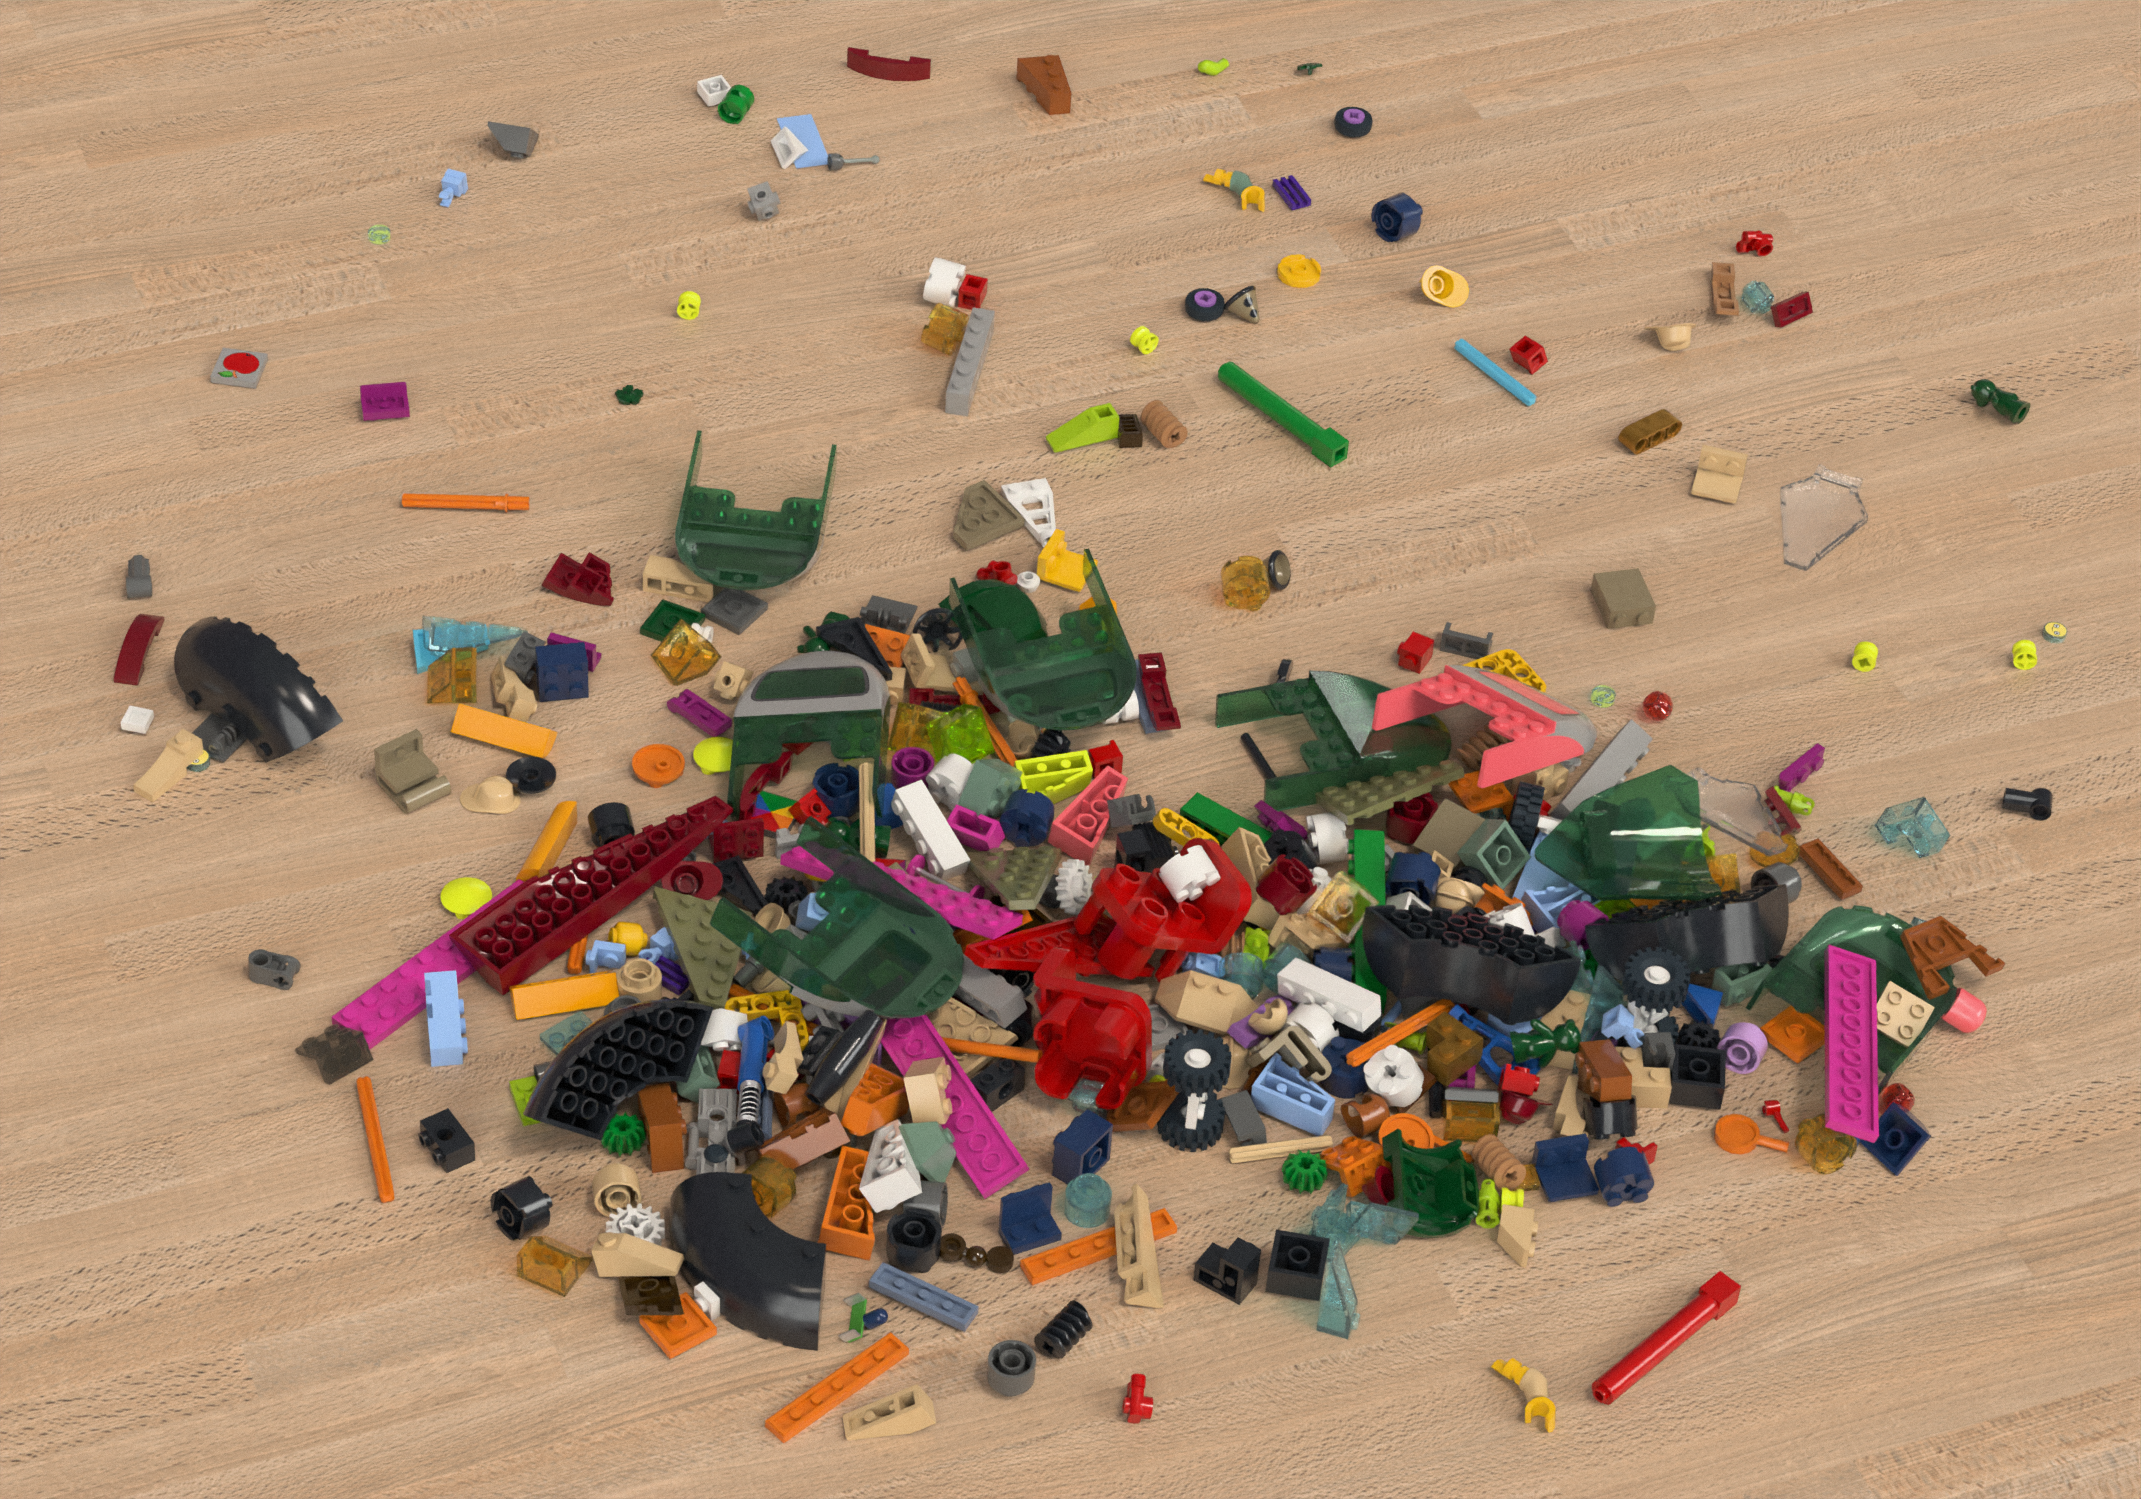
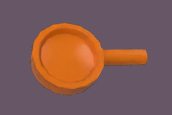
(1741, 1135)

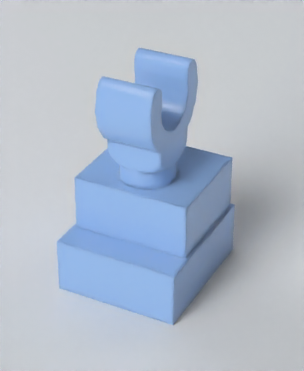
(453, 183)
(660, 945)
(1619, 1023)

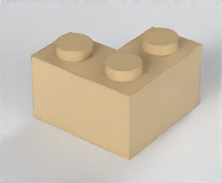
(1552, 777)
(1649, 1084)
(926, 1088)

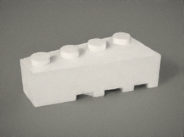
(889, 1170)

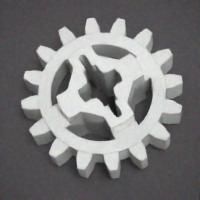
(1073, 885)
(638, 1223)

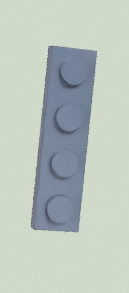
(923, 1296)

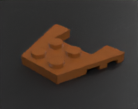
(1941, 944)
(1142, 1107)

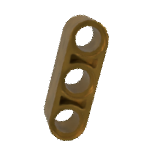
(1650, 431)

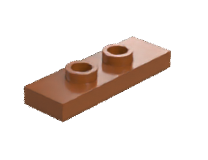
(1830, 869)

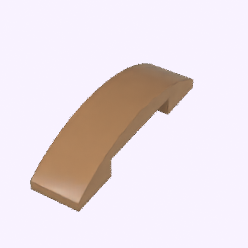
(1723, 289)

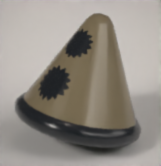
(1244, 304)
(1278, 569)

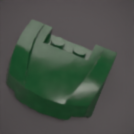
(1001, 605)
(1433, 1184)

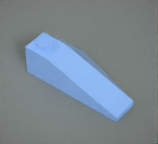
(1537, 876)

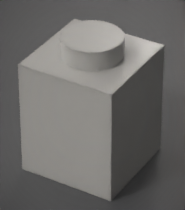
(963, 666)

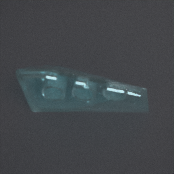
(446, 633)
(1604, 996)
(1338, 1297)

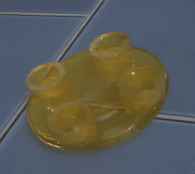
(1787, 857)

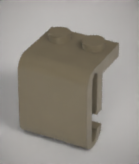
(408, 773)
(1295, 1050)

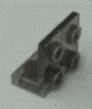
(337, 1052)

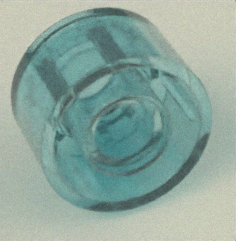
(1278, 960)
(1243, 970)
(1088, 1201)

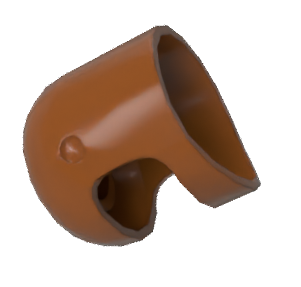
(795, 1103)
(1371, 1114)

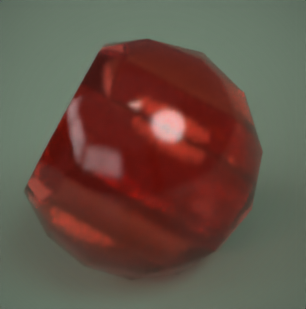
(1657, 706)
(1899, 1094)

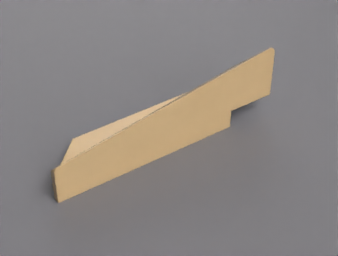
(839, 1100)
(1137, 1251)

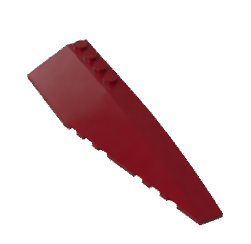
(570, 902)

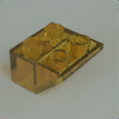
(453, 677)
(1469, 1120)
(551, 1264)

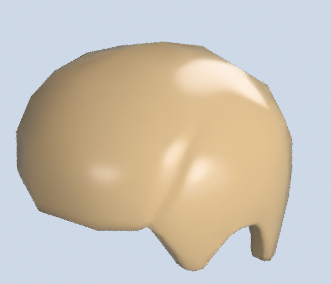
(1022, 738)
(1271, 1020)

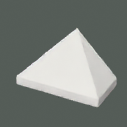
(787, 147)

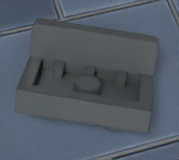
(523, 656)

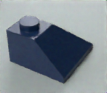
(1899, 1138)

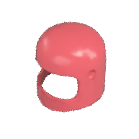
(1966, 1013)

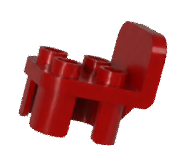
(1152, 919)
(1088, 1033)

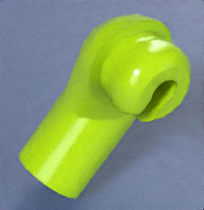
(1213, 68)

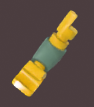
(1241, 184)

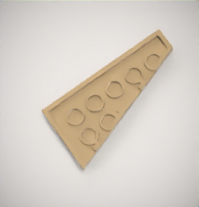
(963, 1023)

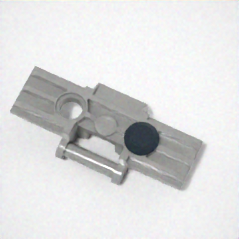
(718, 1154)

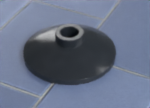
(531, 775)

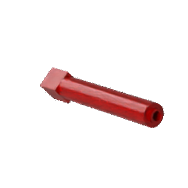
(1713, 1301)

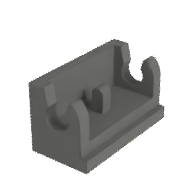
(1465, 644)
(1129, 810)
(1658, 1050)
(1244, 1118)

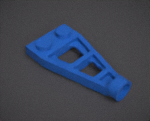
(1497, 1040)

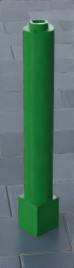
(1325, 443)

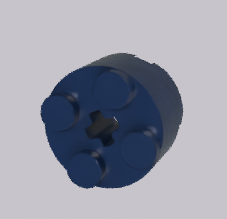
(1396, 217)
(838, 789)
(1027, 818)
(1413, 874)
(1334, 961)
(1344, 1079)
(1624, 1176)

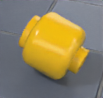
(629, 934)

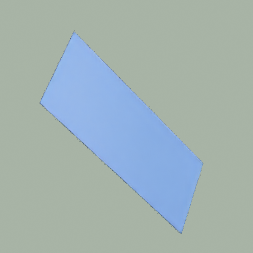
(806, 132)

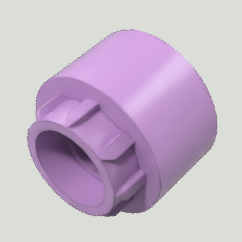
(1744, 1047)

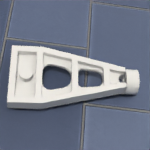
(1032, 492)

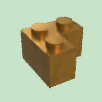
(1452, 1048)

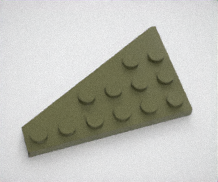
(1379, 793)
(1016, 874)
(702, 951)

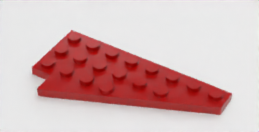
(1031, 946)

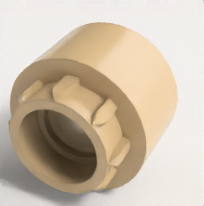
(640, 979)
(616, 1187)

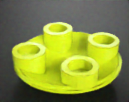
(713, 755)
(465, 896)

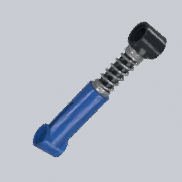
(754, 1039)

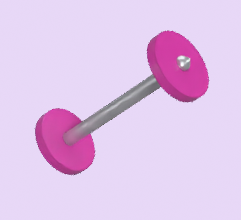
(916, 868)

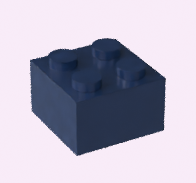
(562, 672)
(1082, 1147)

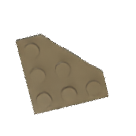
(984, 516)

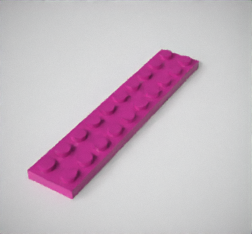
(955, 907)
(402, 992)
(1851, 1044)
(979, 1138)

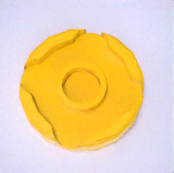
(1299, 271)

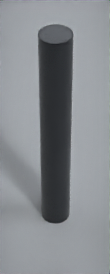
(1257, 756)

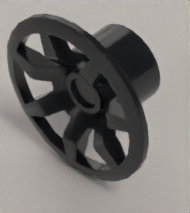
(937, 628)

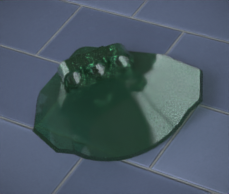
(1635, 841)

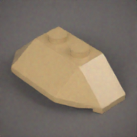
(1204, 1001)

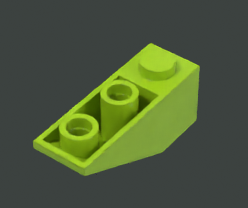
(1087, 428)

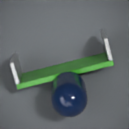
(859, 1318)

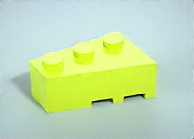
(1056, 775)

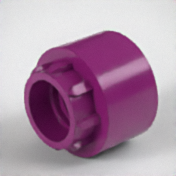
(910, 766)
(1575, 917)

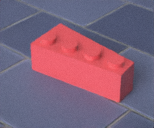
(1087, 818)

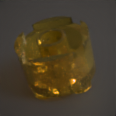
(944, 328)
(1245, 583)
(1822, 1146)
(772, 1185)

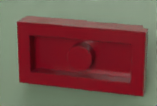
(1791, 309)
(1776, 803)

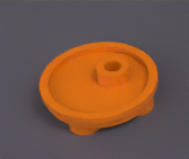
(658, 764)
(1414, 1130)

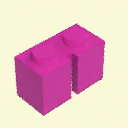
(968, 830)

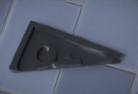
(853, 638)
(739, 885)

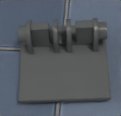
(888, 614)
(219, 737)

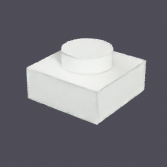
(137, 719)
(707, 1301)

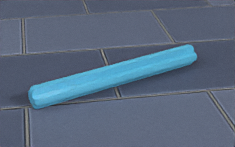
(1495, 372)

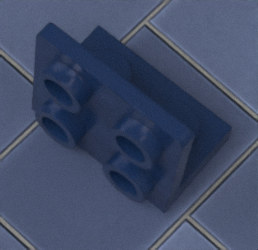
(1564, 1167)
(1027, 1219)

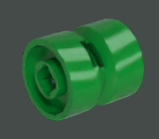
(736, 104)

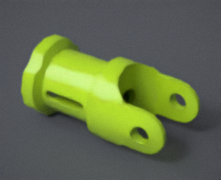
(1796, 801)
(1415, 1041)
(1488, 1205)

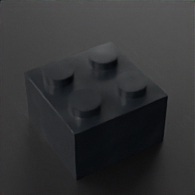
(1698, 1076)
(1297, 1265)

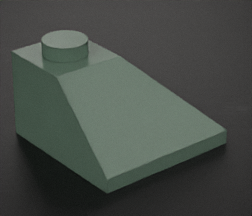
(930, 1148)

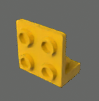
(1060, 565)

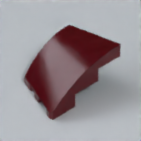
(581, 582)

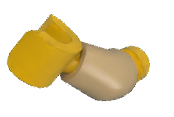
(1534, 1387)

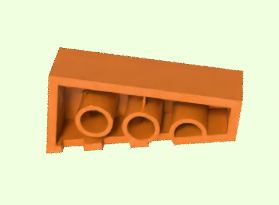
(875, 1101)
(848, 1215)

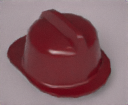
(694, 879)
(1518, 1108)
(1380, 1187)

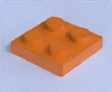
(1794, 1034)
(679, 1332)

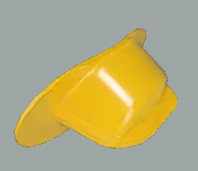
(1444, 286)

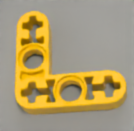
(1509, 664)
(1175, 820)
(782, 1011)

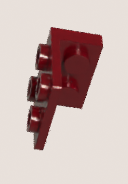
(737, 838)

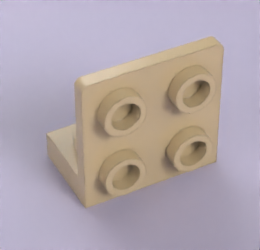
(1719, 474)
(925, 668)
(1306, 928)
(1901, 1014)

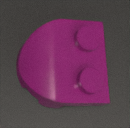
(1278, 820)

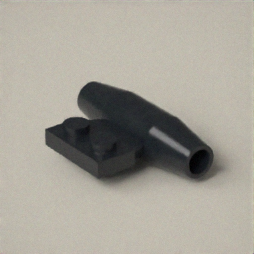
(835, 1056)

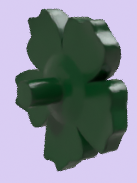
(1309, 66)
(629, 395)

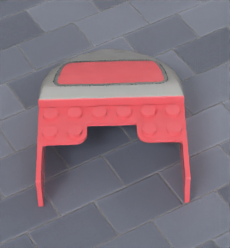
(1536, 723)

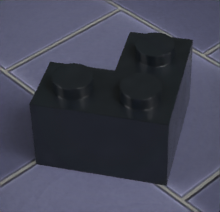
(1230, 1270)

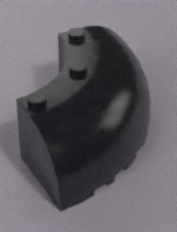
(251, 685)
(1703, 931)
(1466, 961)
(616, 1061)
(753, 1266)

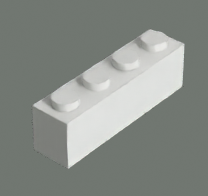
(930, 831)
(1339, 997)

